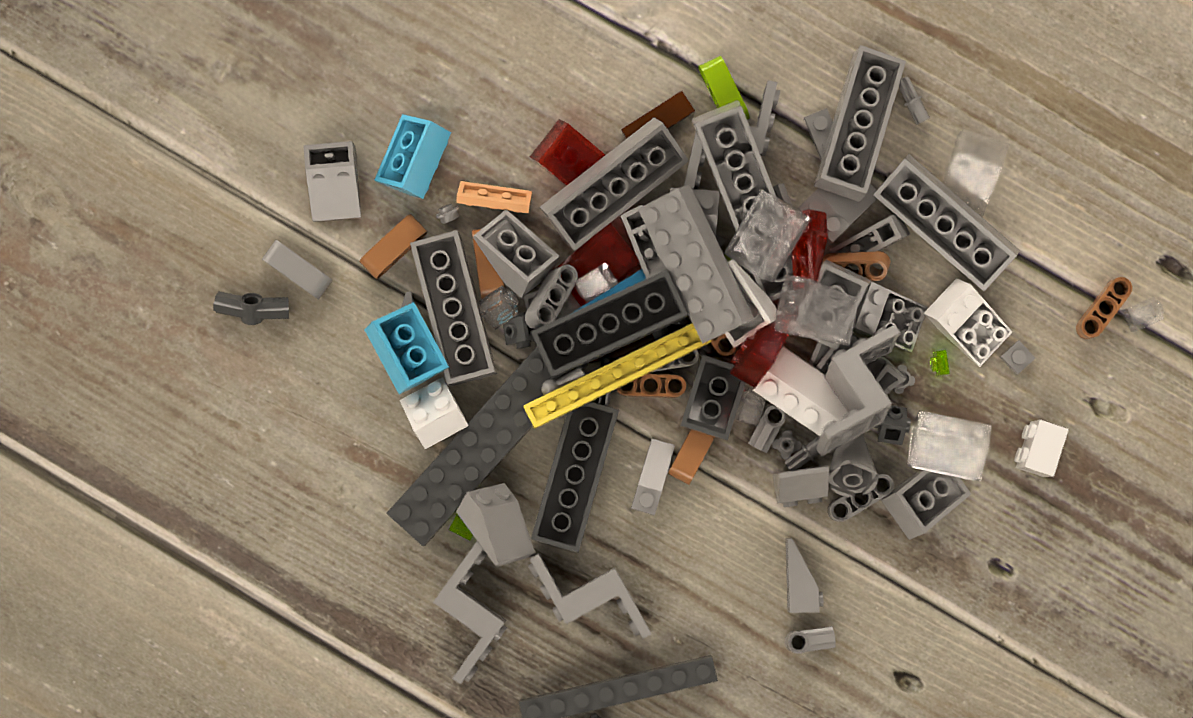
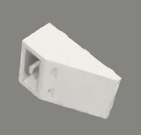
(968, 321)

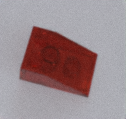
(565, 153)
(602, 248)
(757, 354)

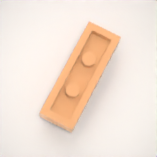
(494, 197)

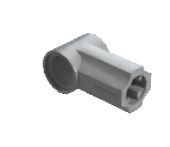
(766, 431)
(812, 639)

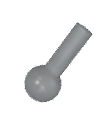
(552, 384)

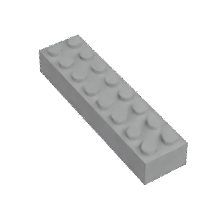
(737, 171)

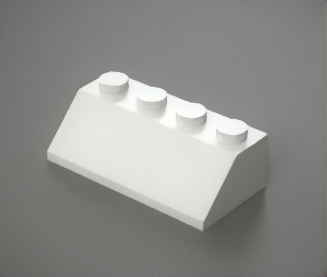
(801, 392)

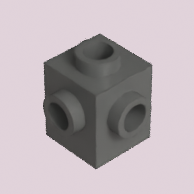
(518, 332)
(894, 426)

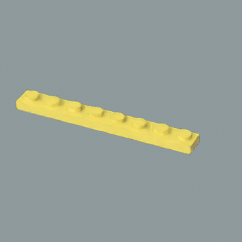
(613, 375)

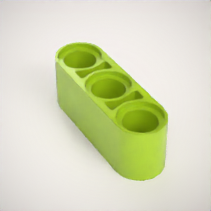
(721, 84)

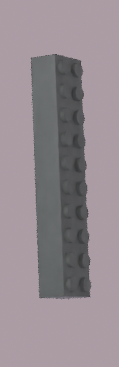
(472, 453)

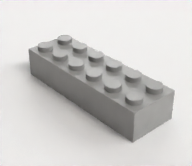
(859, 123)
(614, 183)
(946, 222)
(696, 263)
(453, 307)

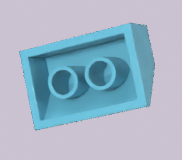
(413, 156)
(406, 347)

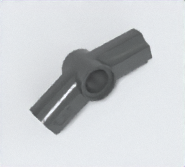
(251, 307)

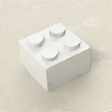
(433, 413)
(1041, 448)

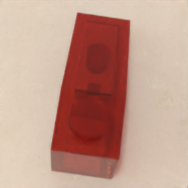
(810, 248)

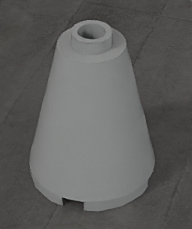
(852, 469)

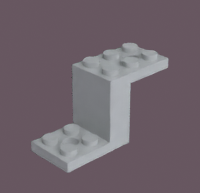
(764, 125)
(857, 389)
(588, 596)
(471, 612)

